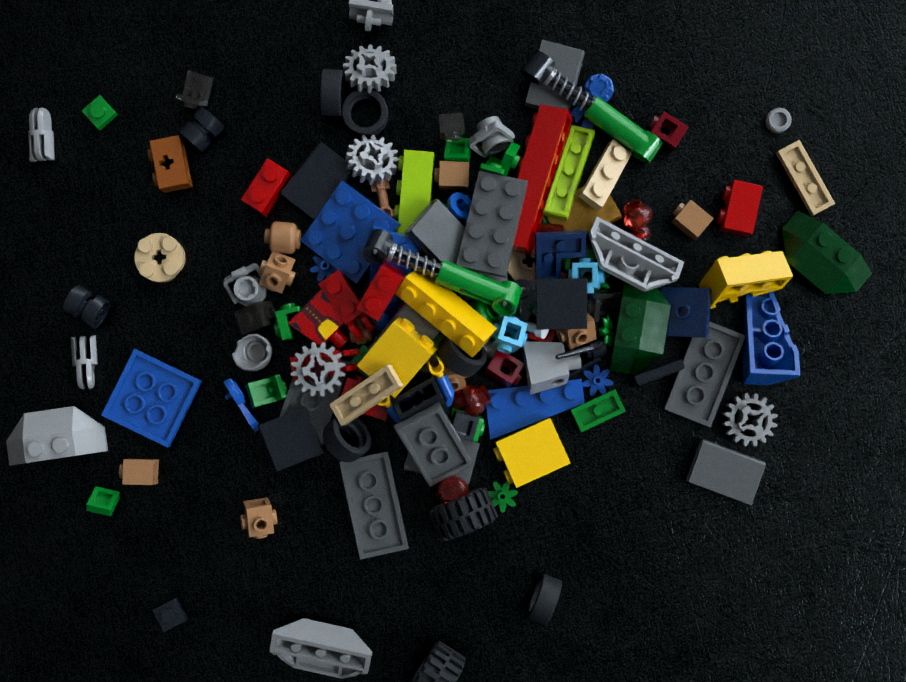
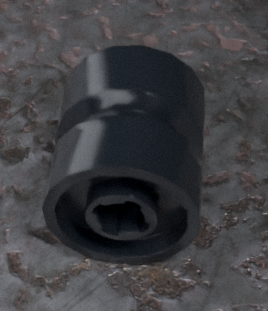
(201, 128)
(85, 306)

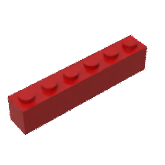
(539, 168)

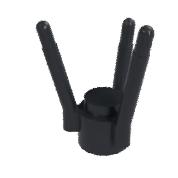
(593, 350)

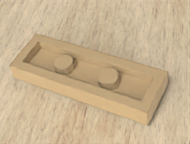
(605, 175)
(805, 178)
(366, 395)

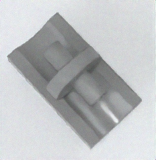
(371, 12)

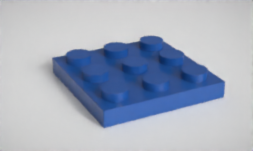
(343, 229)
(151, 398)

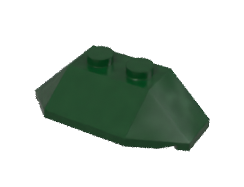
(822, 256)
(639, 329)

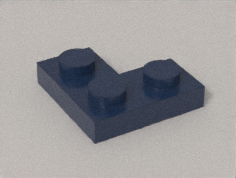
(556, 245)

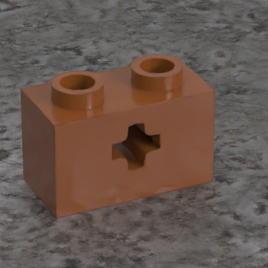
(178, 175)

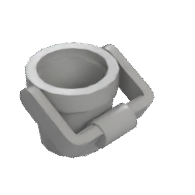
(493, 137)
(246, 287)

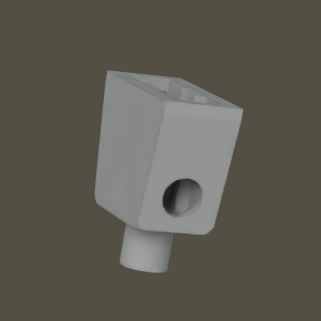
(542, 367)

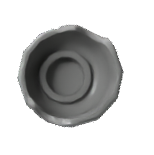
(252, 352)

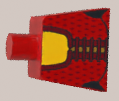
(320, 322)

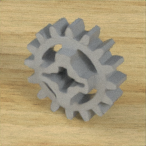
(369, 68)
(372, 159)
(320, 382)
(756, 427)

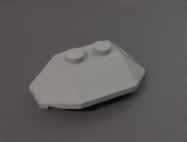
(632, 258)
(55, 435)
(321, 648)

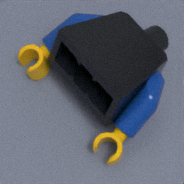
(422, 396)

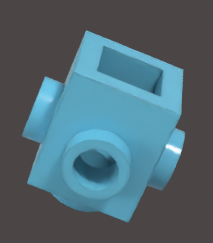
(588, 265)
(516, 334)

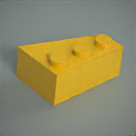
(746, 275)

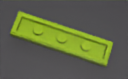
(569, 172)

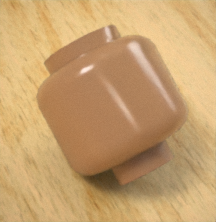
(283, 237)

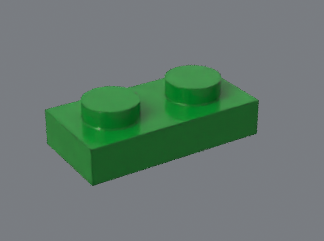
(597, 410)

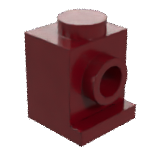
(675, 128)
(508, 362)

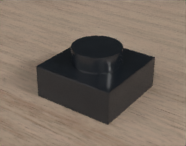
(464, 425)
(170, 614)

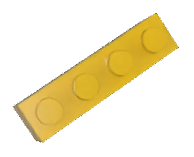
(446, 312)

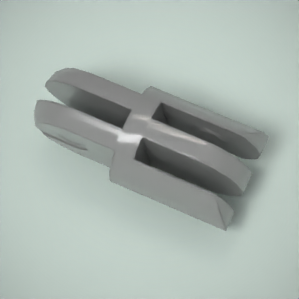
(40, 135)
(84, 360)

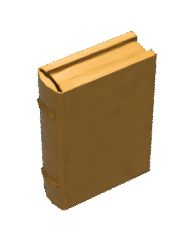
(583, 215)

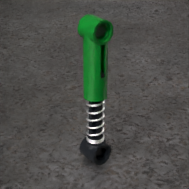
(640, 142)
(500, 295)

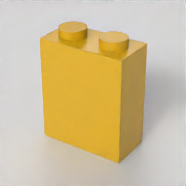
(402, 349)
(531, 453)

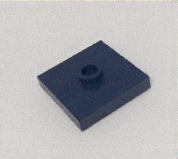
(688, 311)

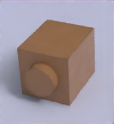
(452, 175)
(691, 219)
(139, 471)

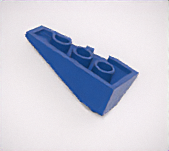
(767, 348)

